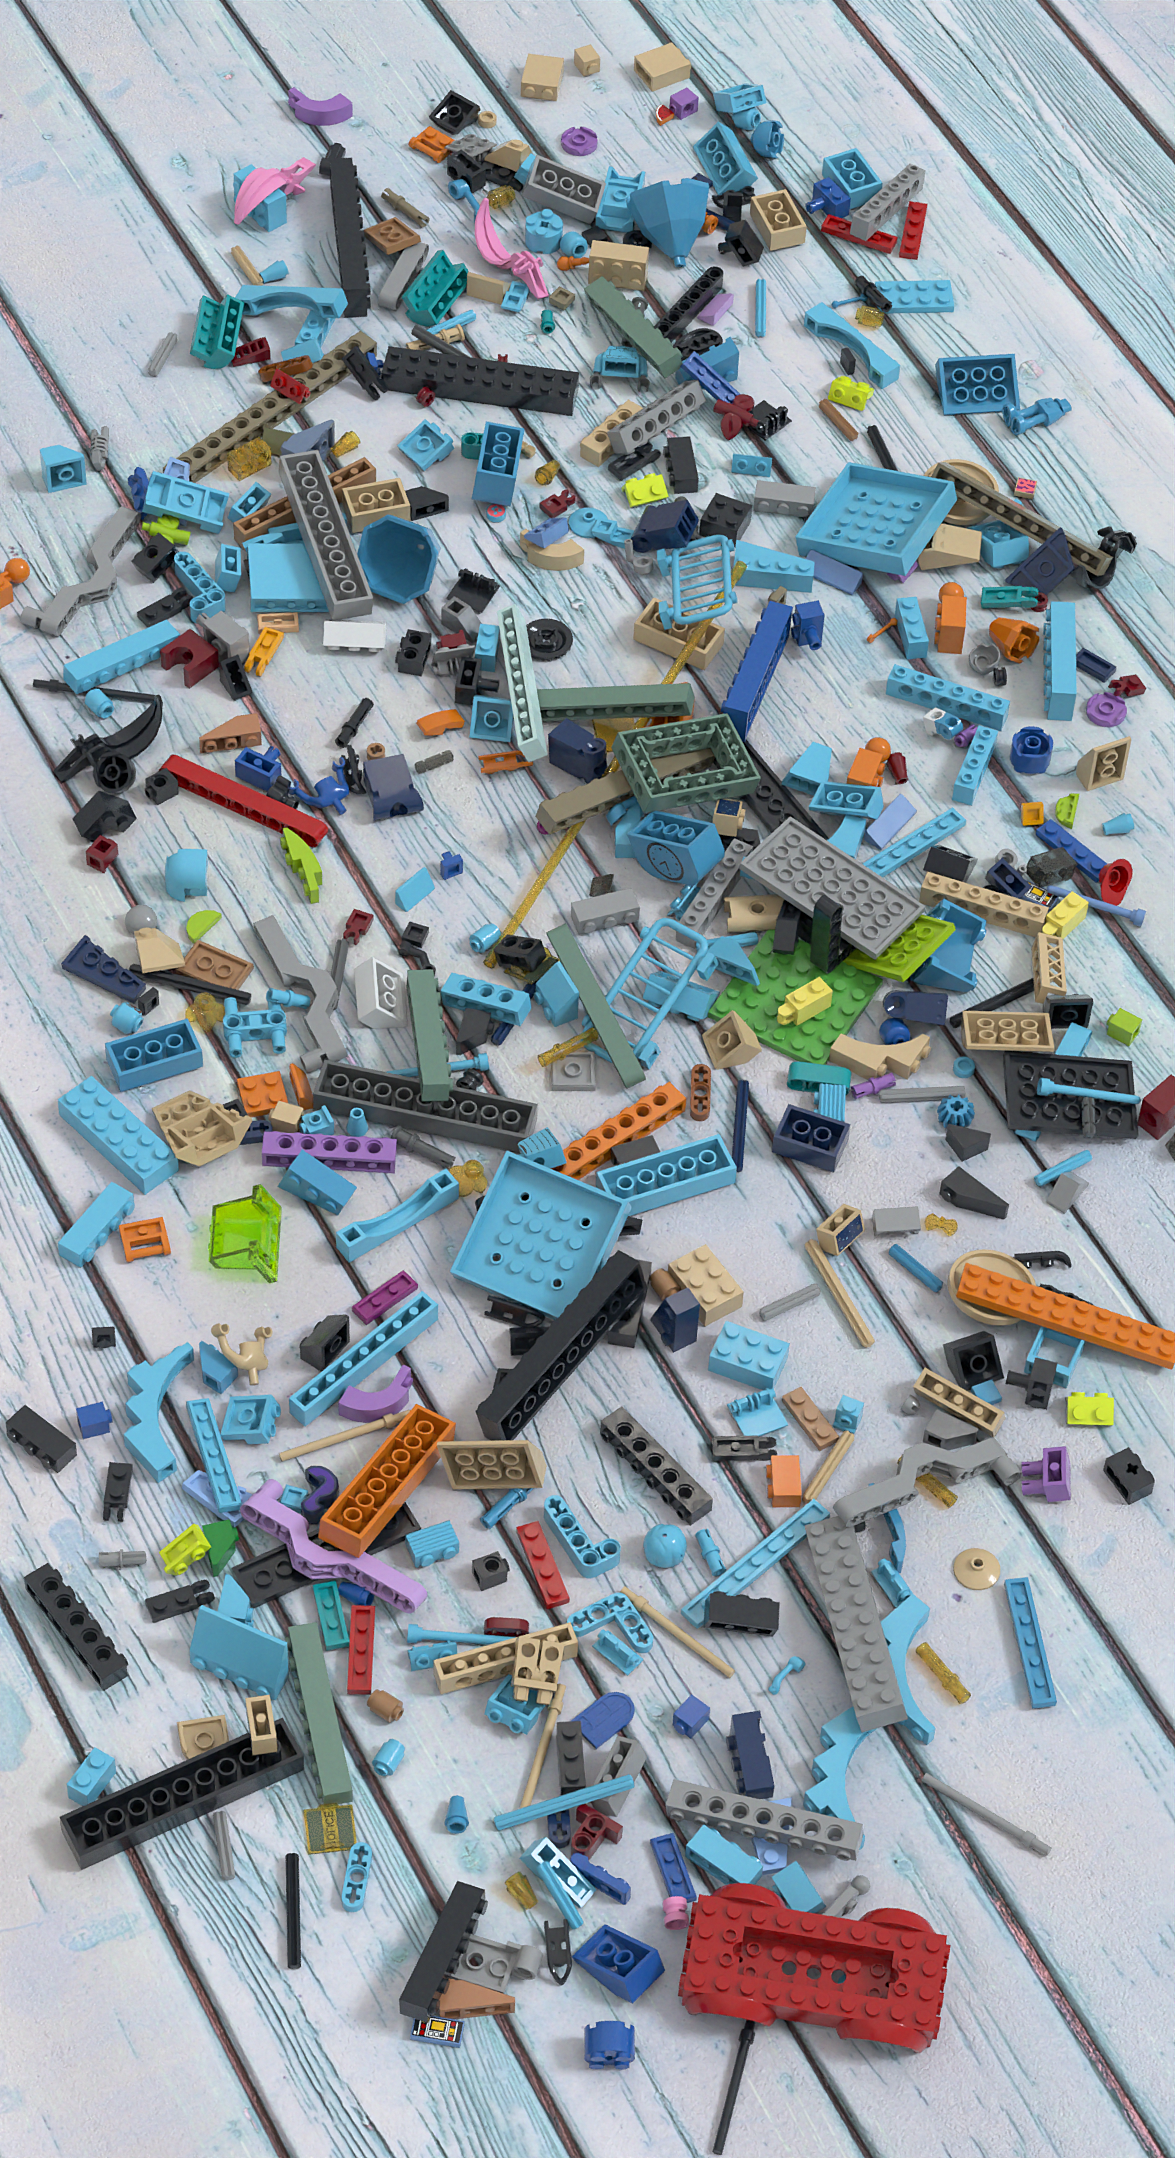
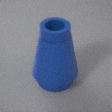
(356, 1594)

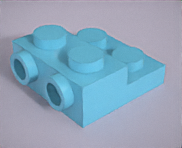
(426, 445)
(251, 1419)
(517, 1715)

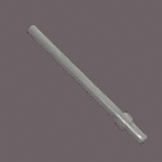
(1027, 1838)

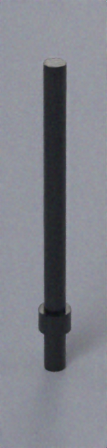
(55, 685)
(746, 2039)

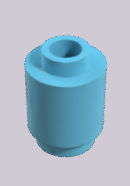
(99, 703)
(484, 938)
(388, 1757)

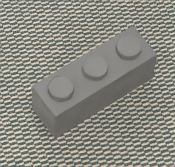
(784, 498)
(605, 911)
(623, 1759)

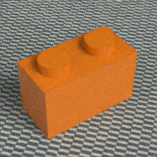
(785, 1481)

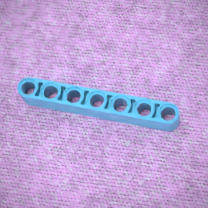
(1072, 1044)

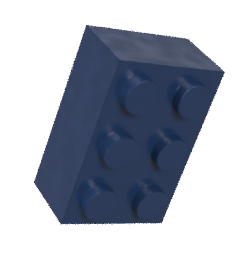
(811, 1138)

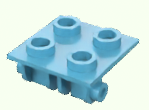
(758, 1413)

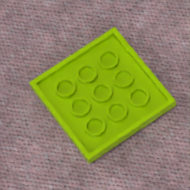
(906, 951)

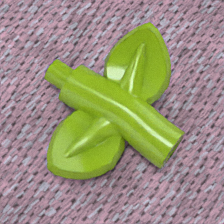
(167, 526)

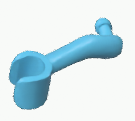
(794, 1663)

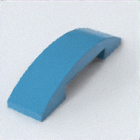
(896, 1528)

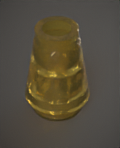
(345, 444)
(545, 474)
(521, 1890)

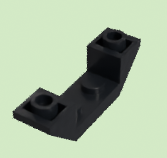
(787, 929)

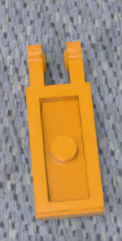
(264, 650)

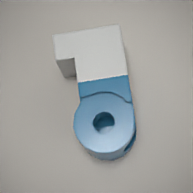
(943, 724)

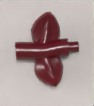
(735, 415)

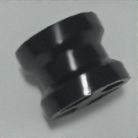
(470, 1080)

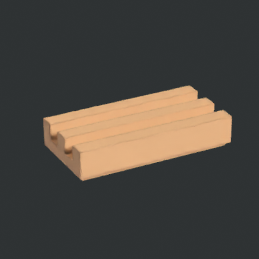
(280, 622)

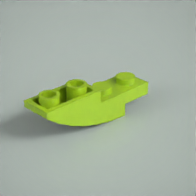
(303, 862)

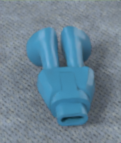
(1046, 412)

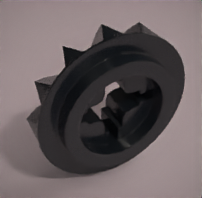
(636, 236)

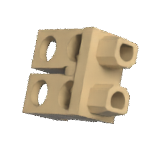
(532, 1676)

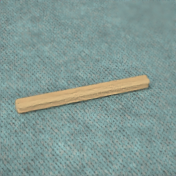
(839, 1293)

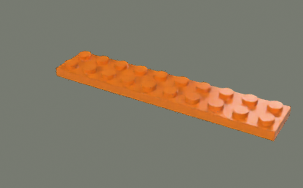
(1067, 1315)

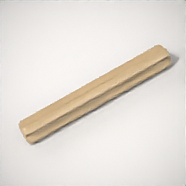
(828, 1467)

